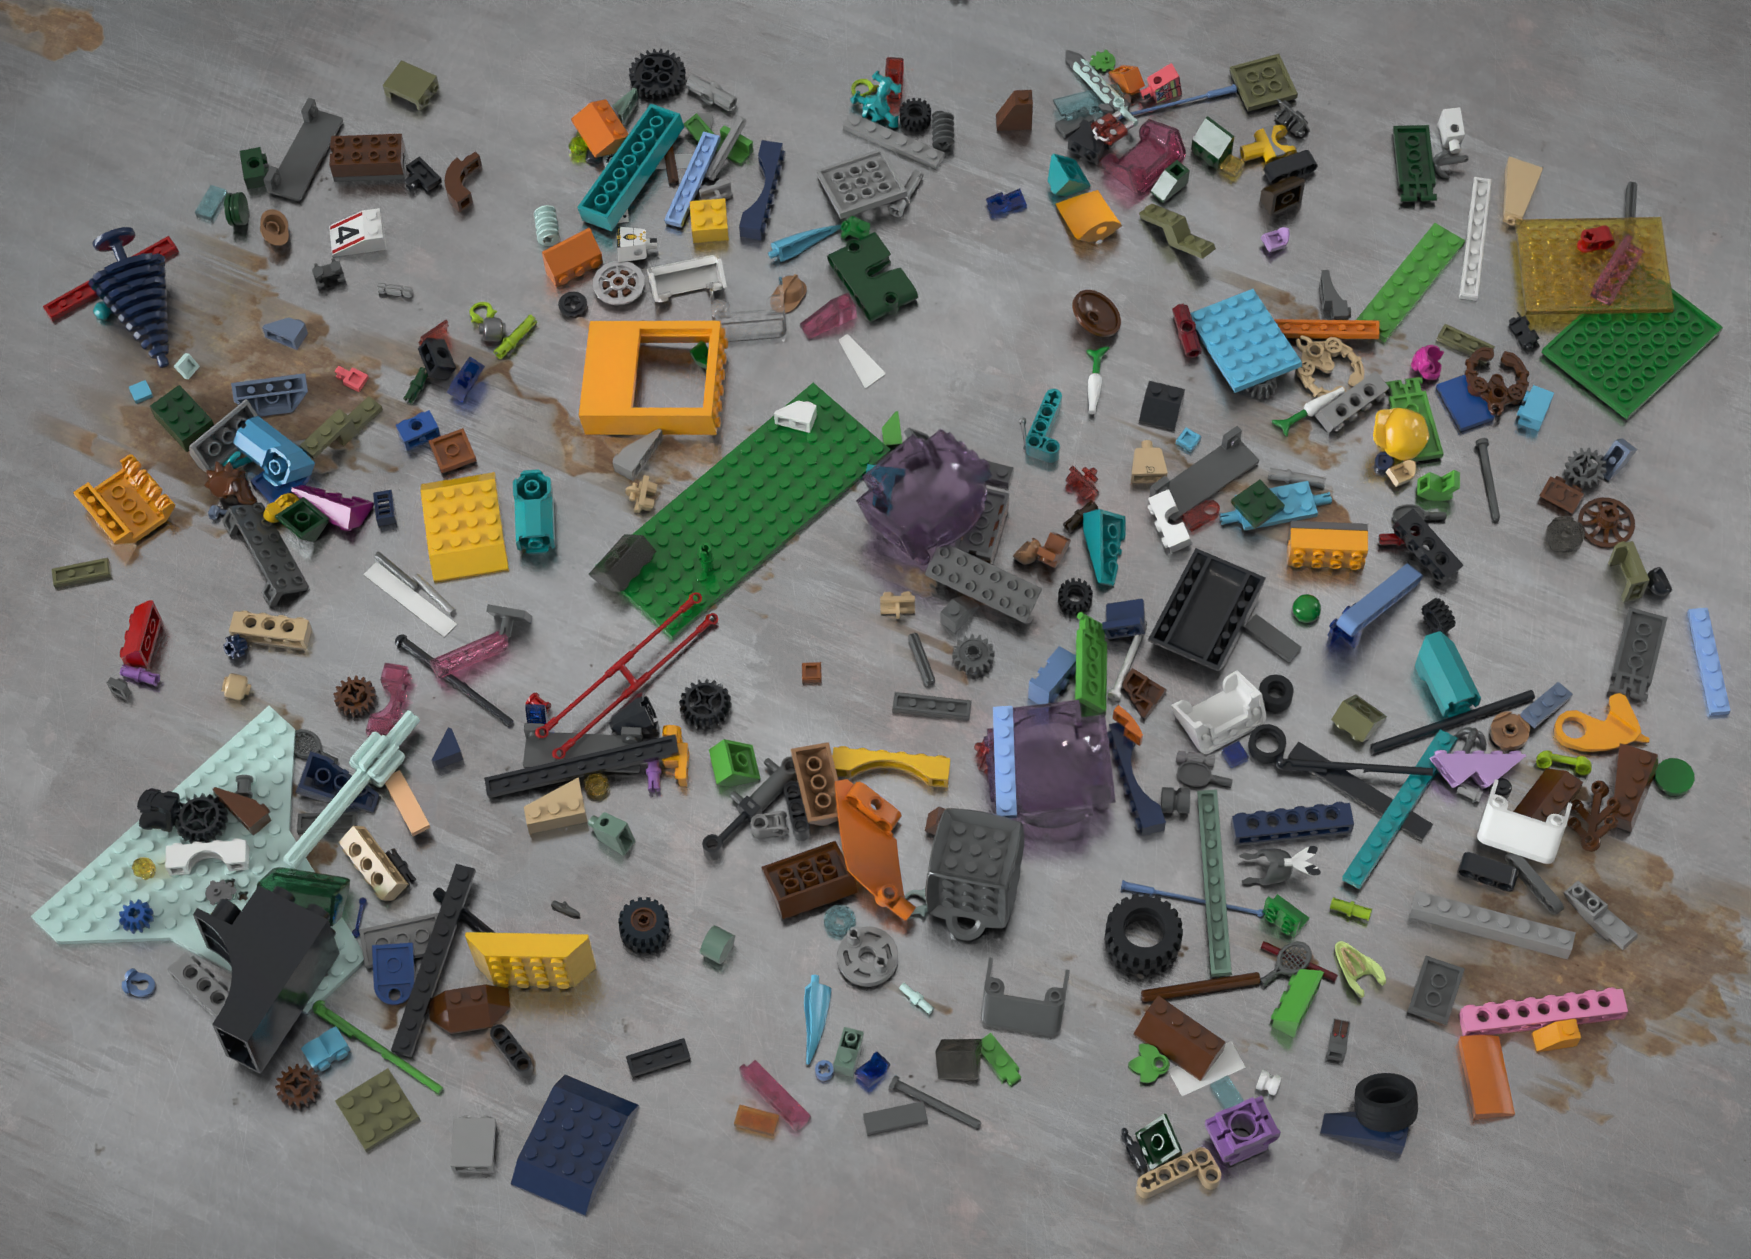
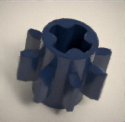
(235, 646)

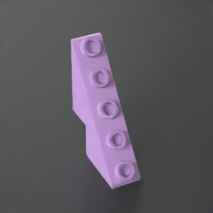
(1480, 766)

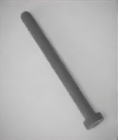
(1482, 444)
(896, 1083)

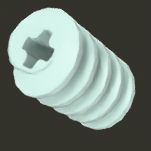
(546, 225)

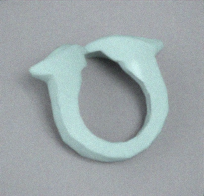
(920, 909)

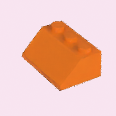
(600, 128)
(572, 257)

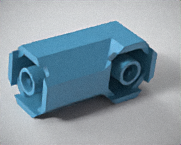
(273, 452)

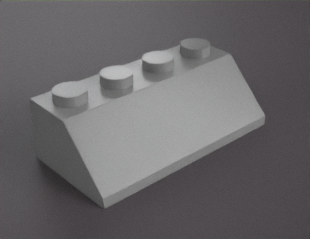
(218, 440)

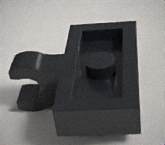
(422, 174)

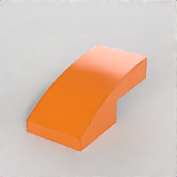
(1131, 728)

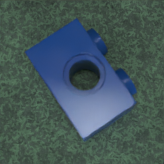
(413, 438)

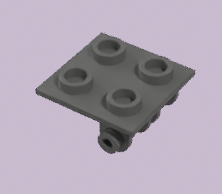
(1292, 119)

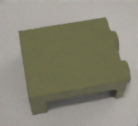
(411, 84)
(1627, 557)

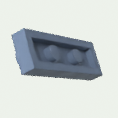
(1546, 705)

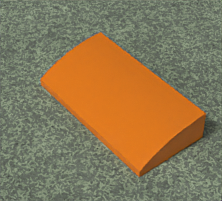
(1486, 1076)

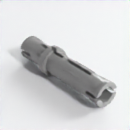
(1295, 477)

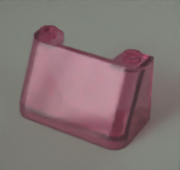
(1148, 158)

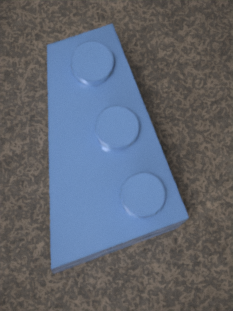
(1053, 677)

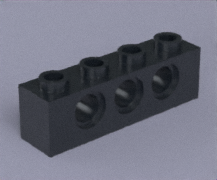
(1428, 537)

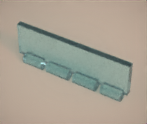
(1082, 103)

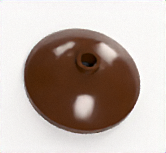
(1096, 313)

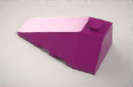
(341, 511)

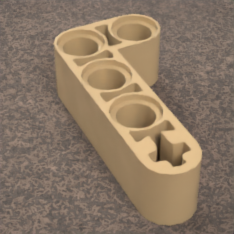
(1176, 1176)

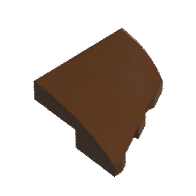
(1143, 692)

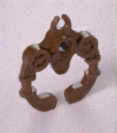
(1495, 391)

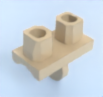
(645, 487)
(897, 604)

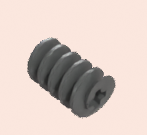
(943, 130)

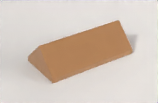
(817, 782)

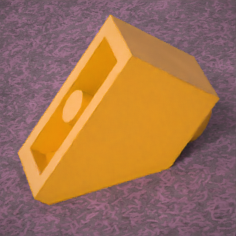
(1557, 1036)

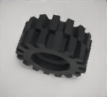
(915, 106)
(1075, 586)
(1438, 616)

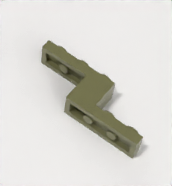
(1177, 231)
(341, 427)

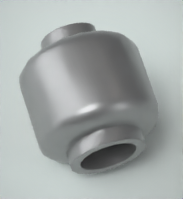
(492, 329)

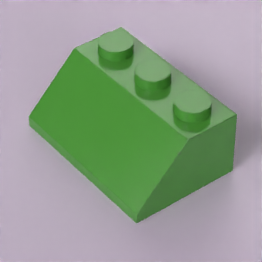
(1296, 1001)

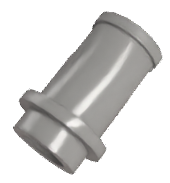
(1470, 792)

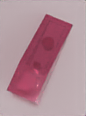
(829, 316)

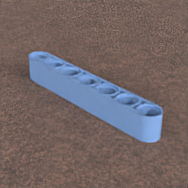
(1379, 600)

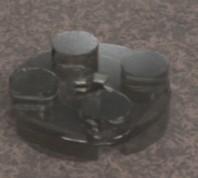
(1565, 544)

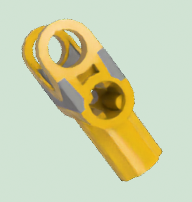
(1267, 145)

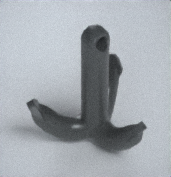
(1440, 160)
(1473, 733)

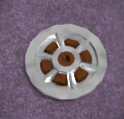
(618, 283)

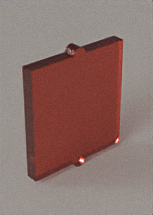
(436, 332)

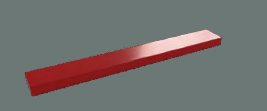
(84, 294)

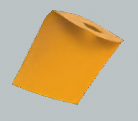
(1089, 216)

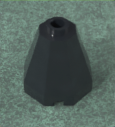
(635, 713)

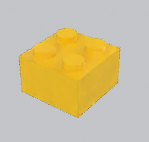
(709, 220)

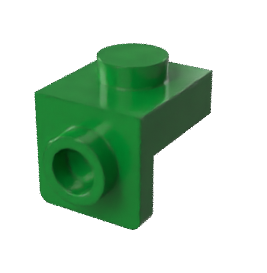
(855, 227)
(700, 354)

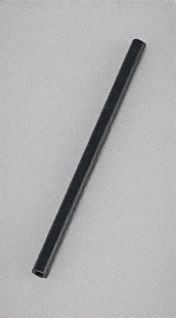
(1452, 721)

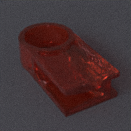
(1198, 517)

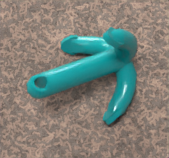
(238, 463)

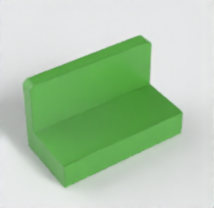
(741, 150)

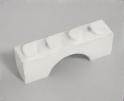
(183, 857)

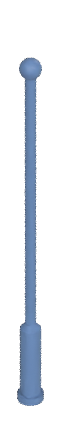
(1210, 94)
(1151, 890)

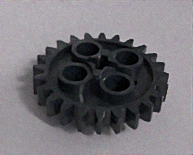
(657, 73)

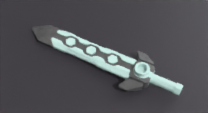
(1108, 95)

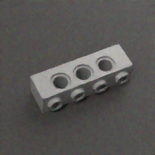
(1332, 421)
(187, 965)

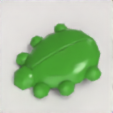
(1103, 61)

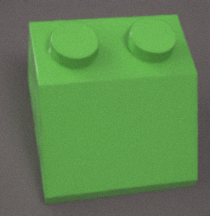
(734, 763)

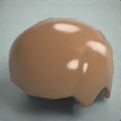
(1027, 552)

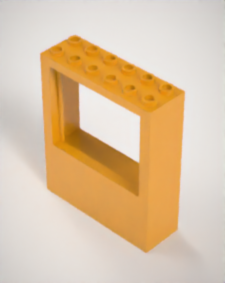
(612, 374)

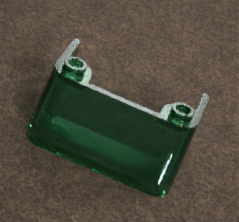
(311, 887)

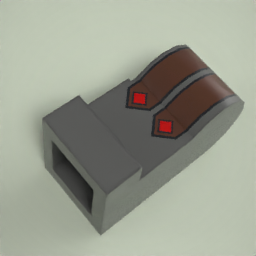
(1338, 1039)

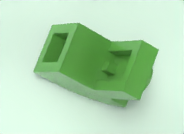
(1438, 488)

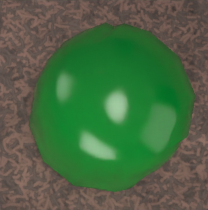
(1306, 608)

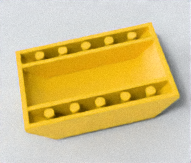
(464, 527)
(532, 958)

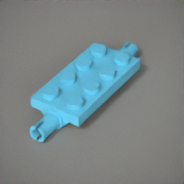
(1298, 504)

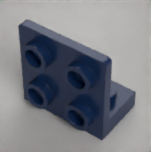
(1124, 619)

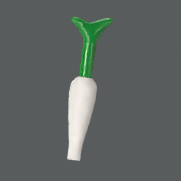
(1095, 378)
(1310, 409)

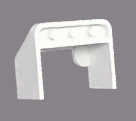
(686, 276)
(1521, 833)

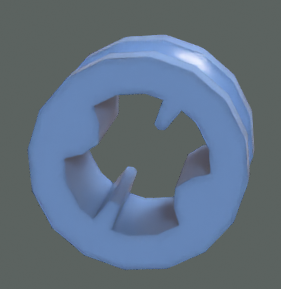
(825, 1076)

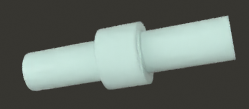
(916, 998)

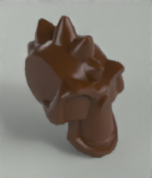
(229, 481)

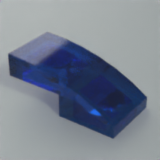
(1005, 203)

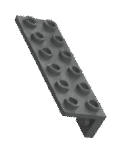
(304, 154)
(1208, 474)
(267, 549)
(984, 582)
(539, 750)

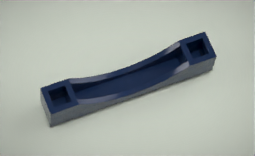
(753, 219)
(1147, 812)

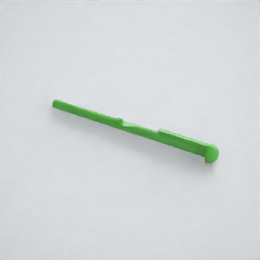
(350, 1030)

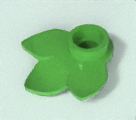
(1146, 1063)

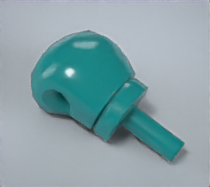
(102, 311)

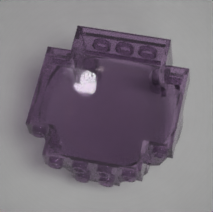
(925, 494)
(1058, 764)

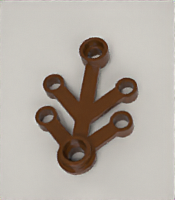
(1595, 818)

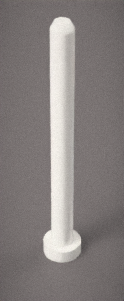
(1114, 694)

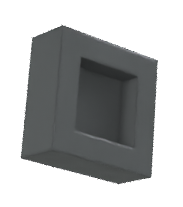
(119, 687)

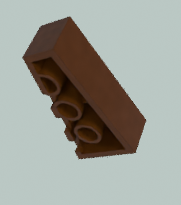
(1633, 780)

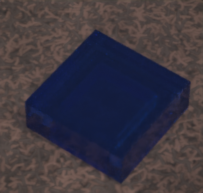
(1235, 754)

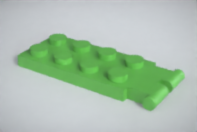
(1413, 398)
(1091, 664)

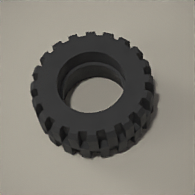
(1143, 909)

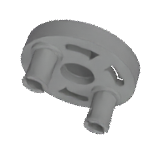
(856, 944)

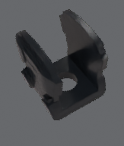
(158, 809)

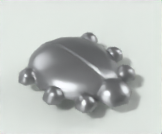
(219, 890)

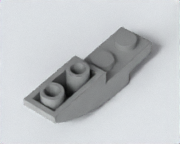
(1598, 916)

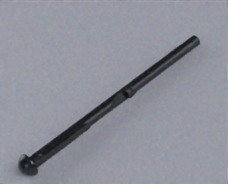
(402, 641)
(1321, 766)

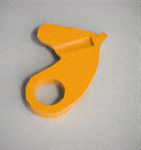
(1600, 735)

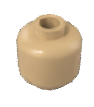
(236, 686)

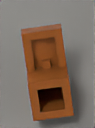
(1053, 549)

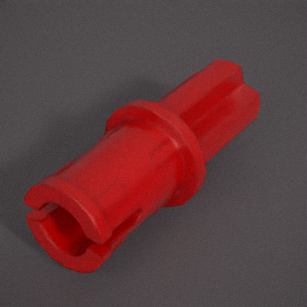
(1391, 539)

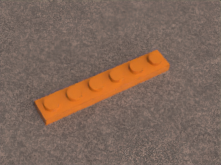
(1329, 328)

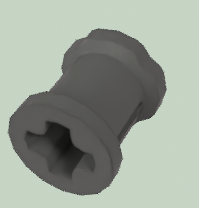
(244, 785)

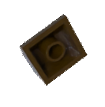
(1282, 194)

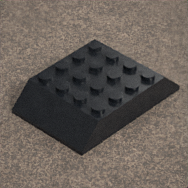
(1207, 610)

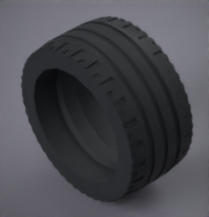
(1386, 1088)

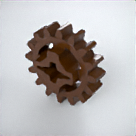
(365, 696)
(305, 1091)

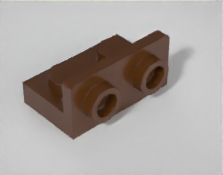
(1561, 494)

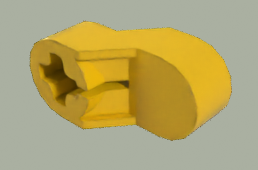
(279, 505)

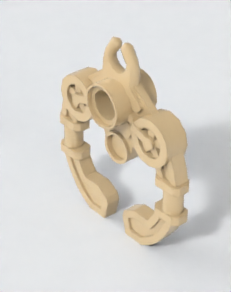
(1325, 350)

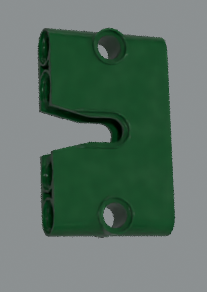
(872, 293)

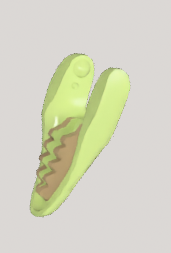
(1356, 965)

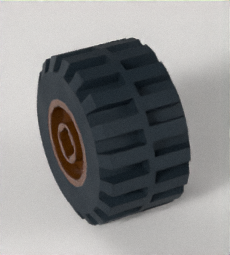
(643, 924)

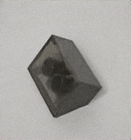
(623, 562)

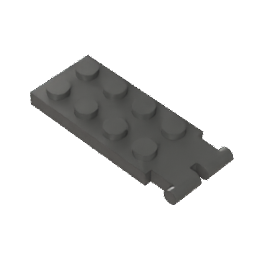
(1638, 653)

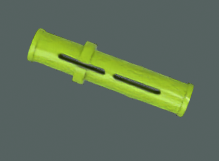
(511, 341)

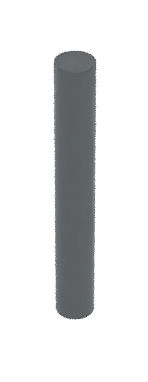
(397, 571)

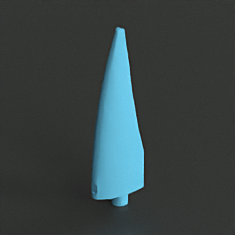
(797, 243)
(816, 1009)

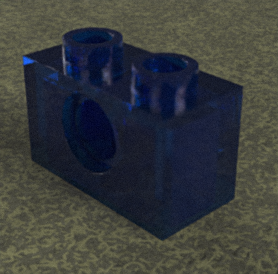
(465, 379)

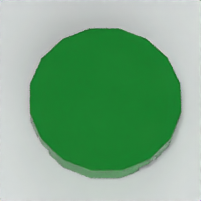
(1674, 776)

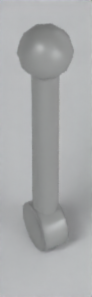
(1022, 421)

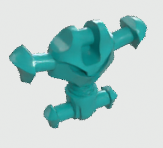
(877, 104)

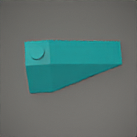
(1103, 537)

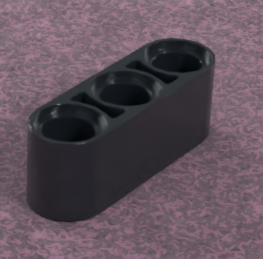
(1292, 165)
(796, 819)
(1488, 871)
(509, 1042)

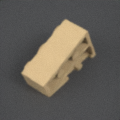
(557, 809)

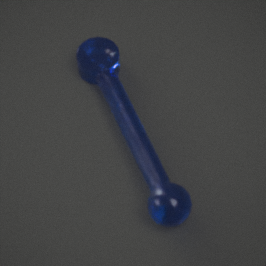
(362, 901)

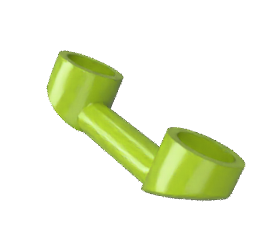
(1545, 759)

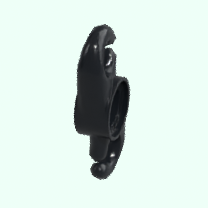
(1134, 1151)

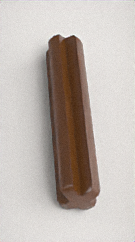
(671, 167)

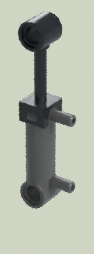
(752, 805)

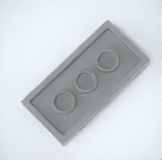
(412, 930)

